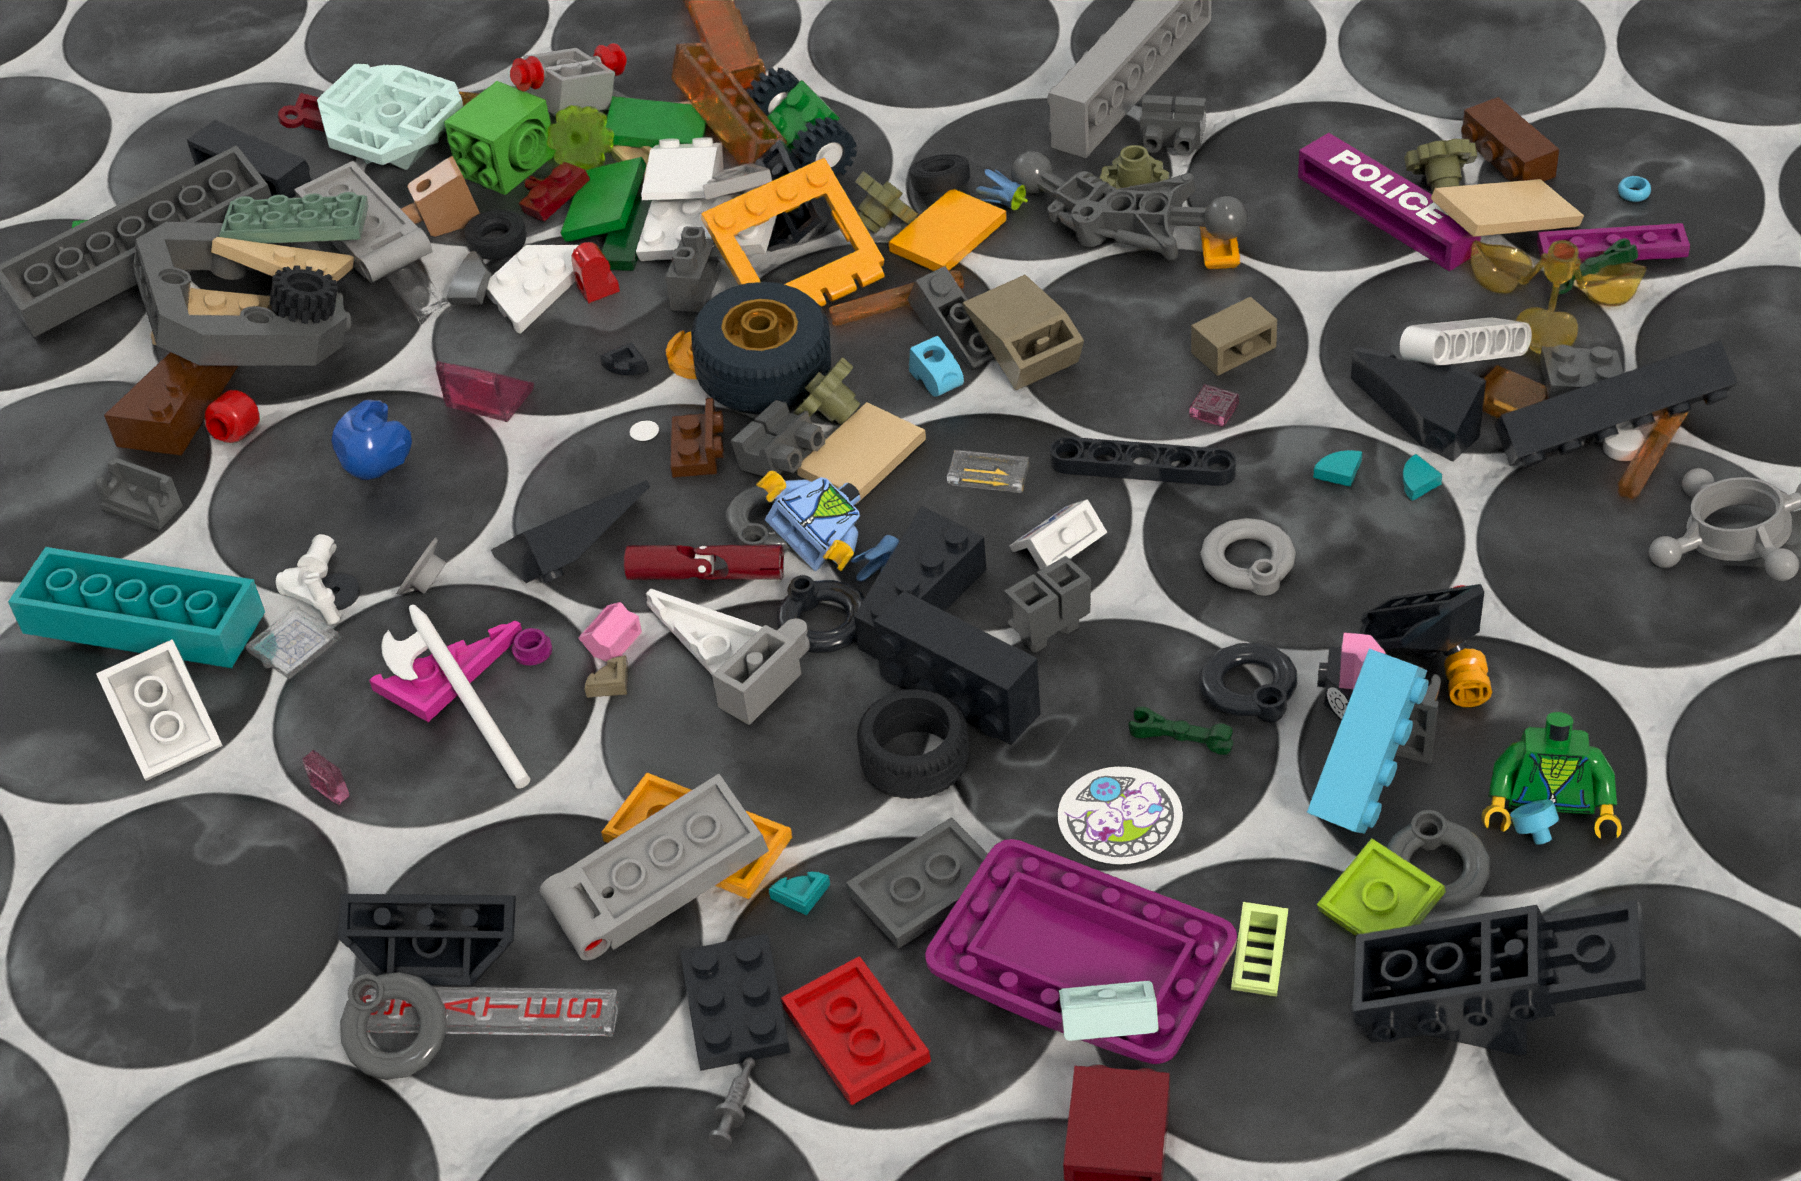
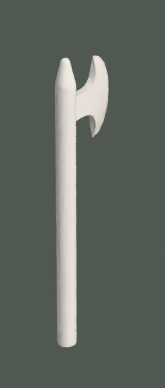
(400, 658)

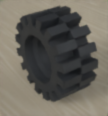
(303, 294)

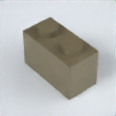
(1233, 336)

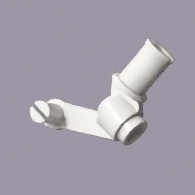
(305, 580)

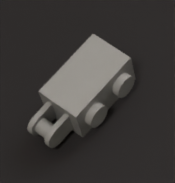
(761, 670)

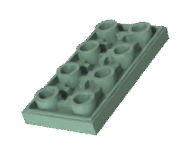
(296, 219)

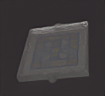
(293, 642)

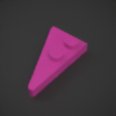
(432, 689)

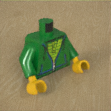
(1556, 767)

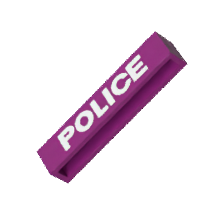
(1384, 200)

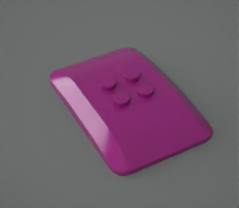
(1055, 924)

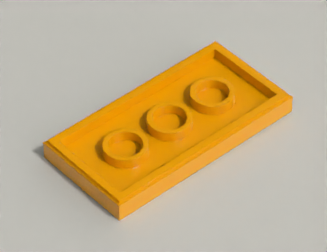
(656, 793)

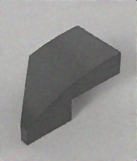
(470, 281)

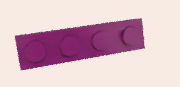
(1652, 241)

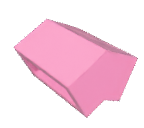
(611, 632)
(1353, 656)

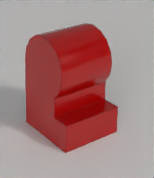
(593, 272)

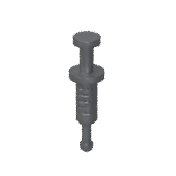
(730, 1112)

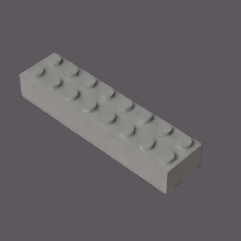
(1121, 70)

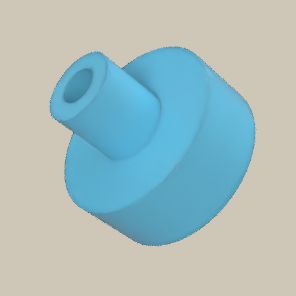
(1535, 819)

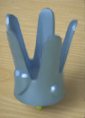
(1009, 193)
(877, 556)

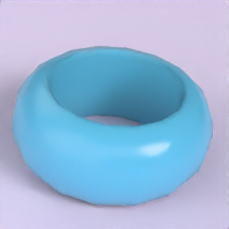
(1634, 195)

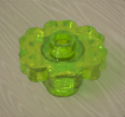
(580, 137)

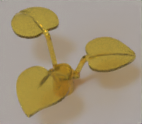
(1503, 267)

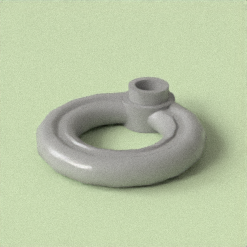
(1265, 574)

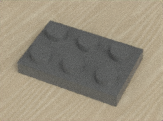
(918, 882)

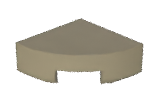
(609, 679)

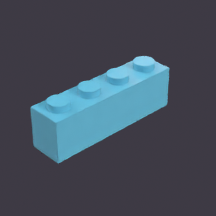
(1368, 742)

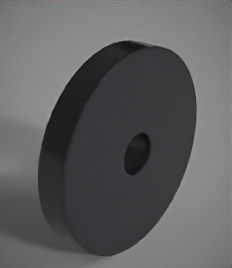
(347, 587)

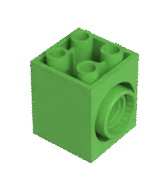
(500, 137)

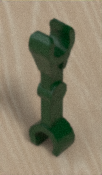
(1616, 254)
(1154, 725)

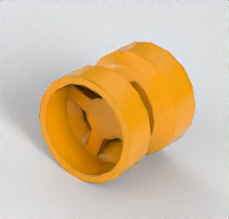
(1468, 678)

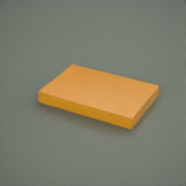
(947, 230)

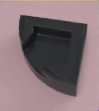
(624, 361)

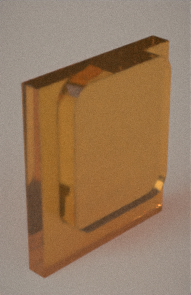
(1510, 391)

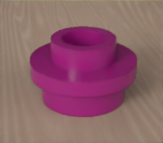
(531, 647)

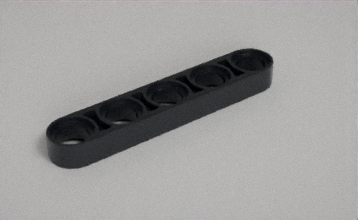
(1158, 470)

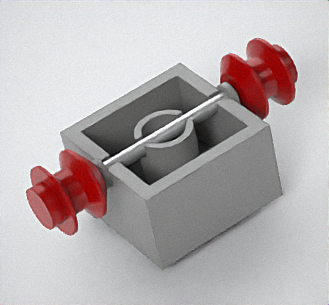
(570, 76)

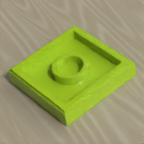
(1380, 893)

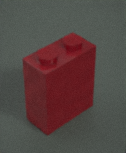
(1117, 1124)

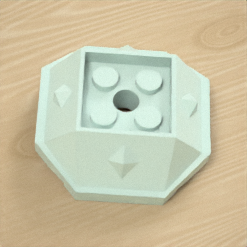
(387, 113)

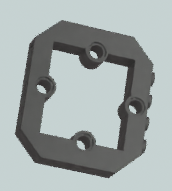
(245, 339)

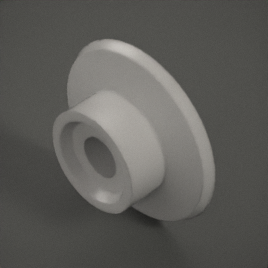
(424, 571)

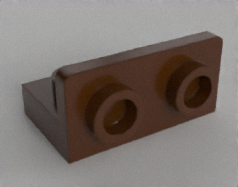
(696, 442)

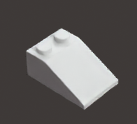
(681, 169)
(159, 709)

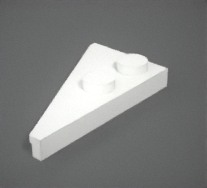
(703, 631)

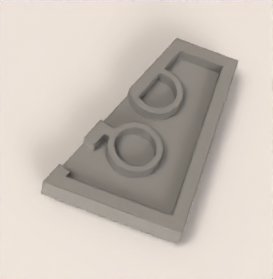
(737, 179)

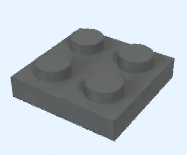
(1574, 368)

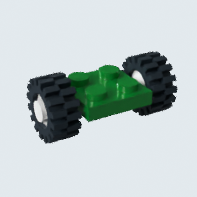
(803, 120)

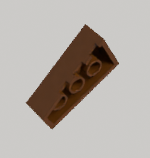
(167, 405)

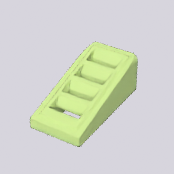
(1263, 917)

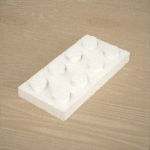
(669, 217)

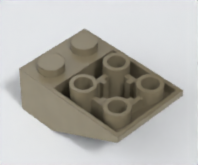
(1025, 331)

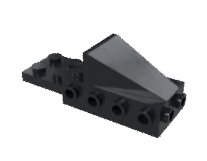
(1493, 972)

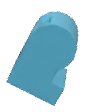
(939, 372)

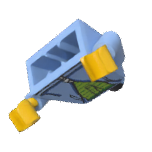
(814, 517)

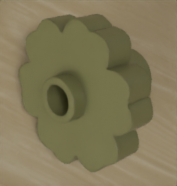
(1441, 161)
(1133, 168)
(881, 204)
(830, 394)

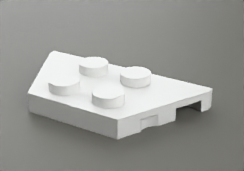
(531, 282)

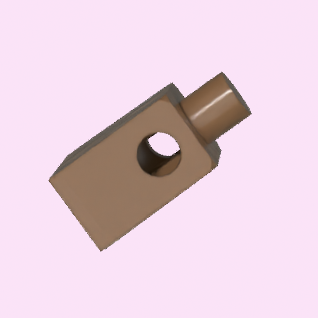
(441, 199)

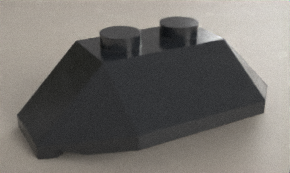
(807, 219)
(1426, 621)
(428, 935)

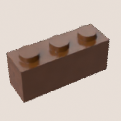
(1509, 142)

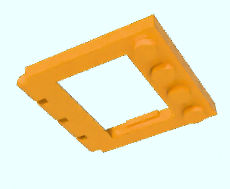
(786, 195)

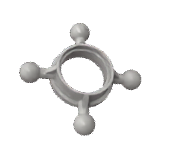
(1734, 544)

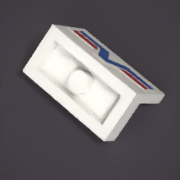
(1062, 534)

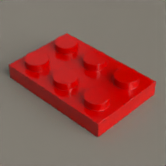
(855, 1030)

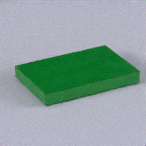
(648, 121)
(605, 200)

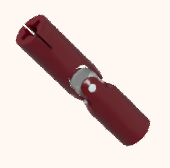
(684, 562)

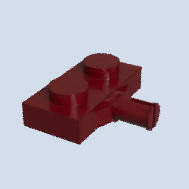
(550, 194)

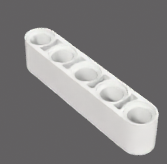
(1465, 341)

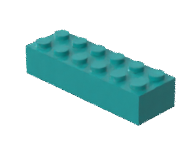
(137, 606)

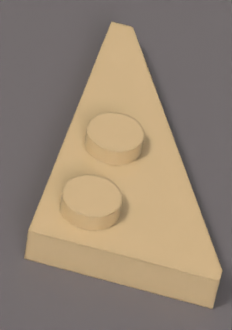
(270, 257)

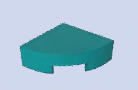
(1339, 467)
(1419, 477)
(800, 892)

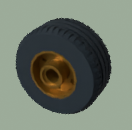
(760, 346)

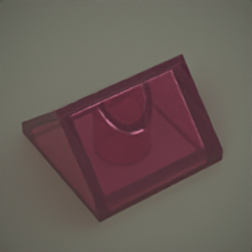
(481, 390)

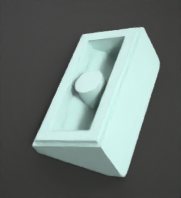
(1108, 1010)

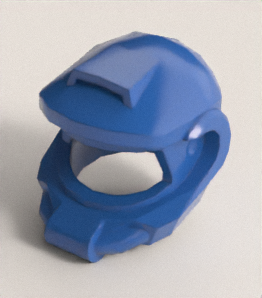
(369, 443)

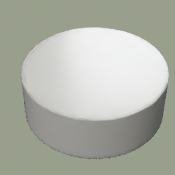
(1624, 445)

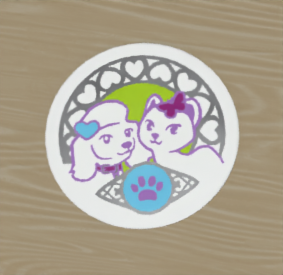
(1120, 815)

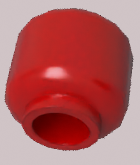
(232, 416)

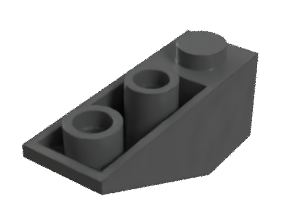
(939, 306)

